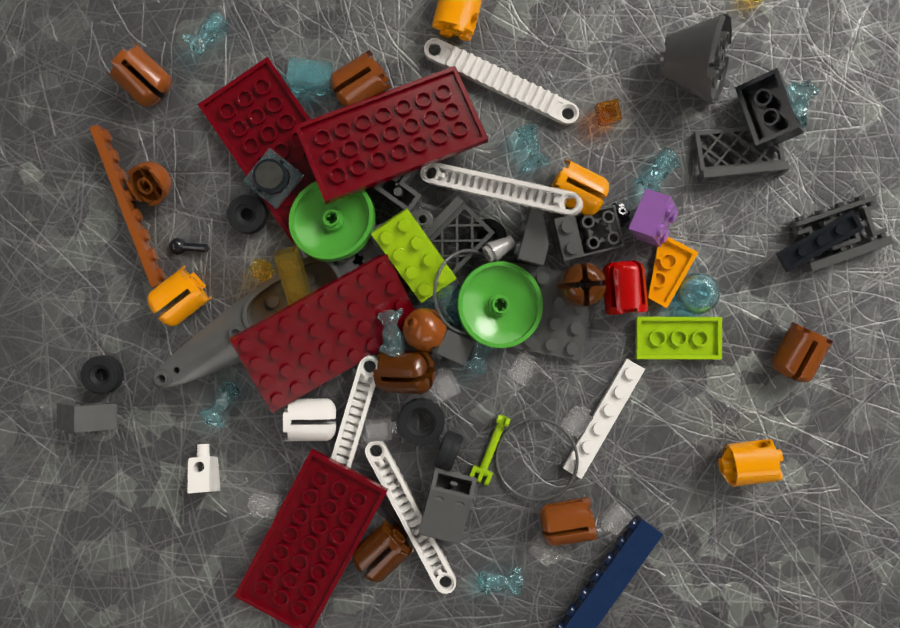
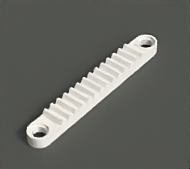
(501, 81)
(502, 188)
(355, 414)
(410, 516)

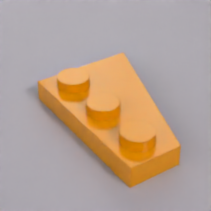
(669, 270)

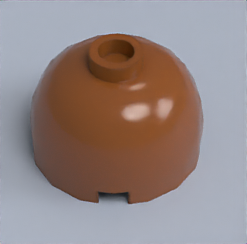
(149, 182)
(423, 329)

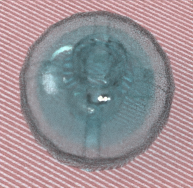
(698, 293)
(448, 303)

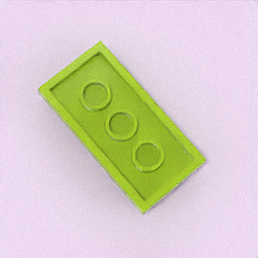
(413, 254)
(678, 337)

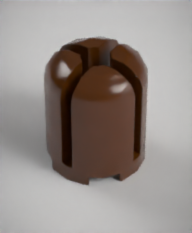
(590, 276)
(405, 374)
(382, 551)

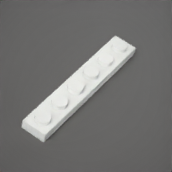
(604, 416)

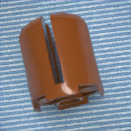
(147, 67)
(359, 80)
(800, 353)
(568, 522)

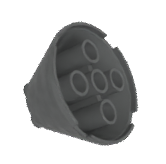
(697, 57)

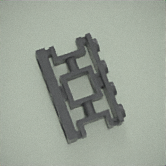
(845, 249)

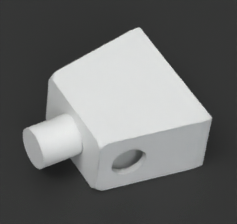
(203, 479)

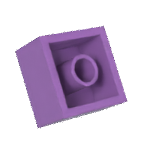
(654, 218)

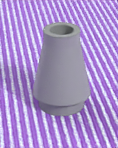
(498, 248)

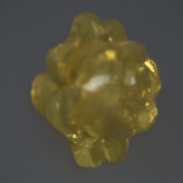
(261, 269)

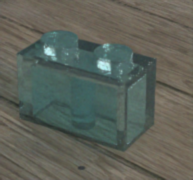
(309, 76)

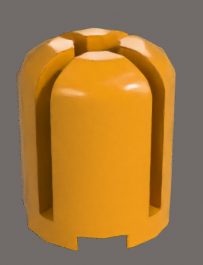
(585, 184)
(171, 289)

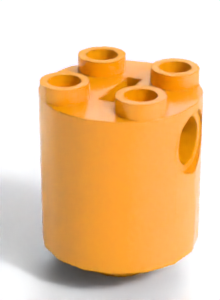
(456, 18)
(751, 462)

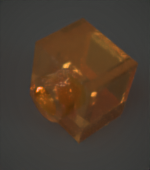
(612, 108)

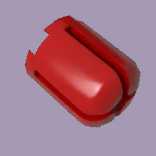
(625, 287)

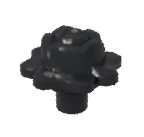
(622, 214)

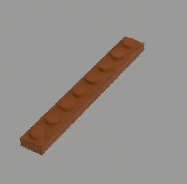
(126, 202)

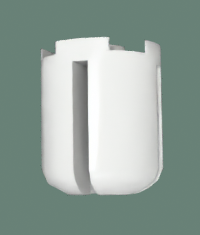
(304, 422)

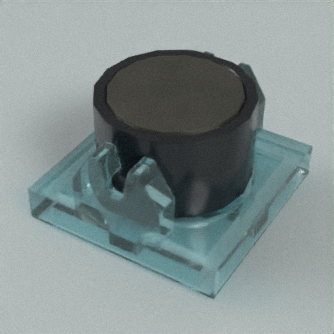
(272, 177)

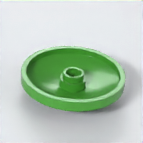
(332, 229)
(499, 304)

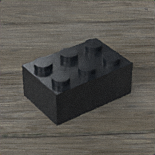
(769, 109)

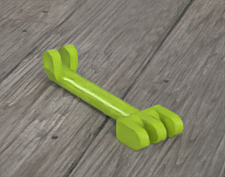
(501, 421)

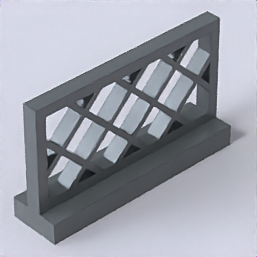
(736, 171)
(445, 219)

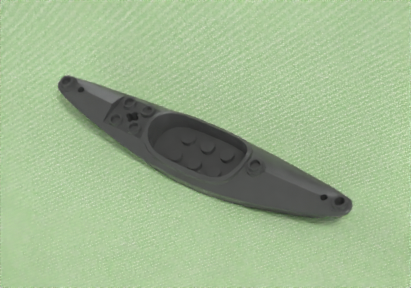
(211, 347)

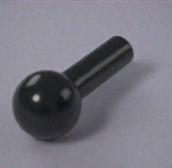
(179, 246)

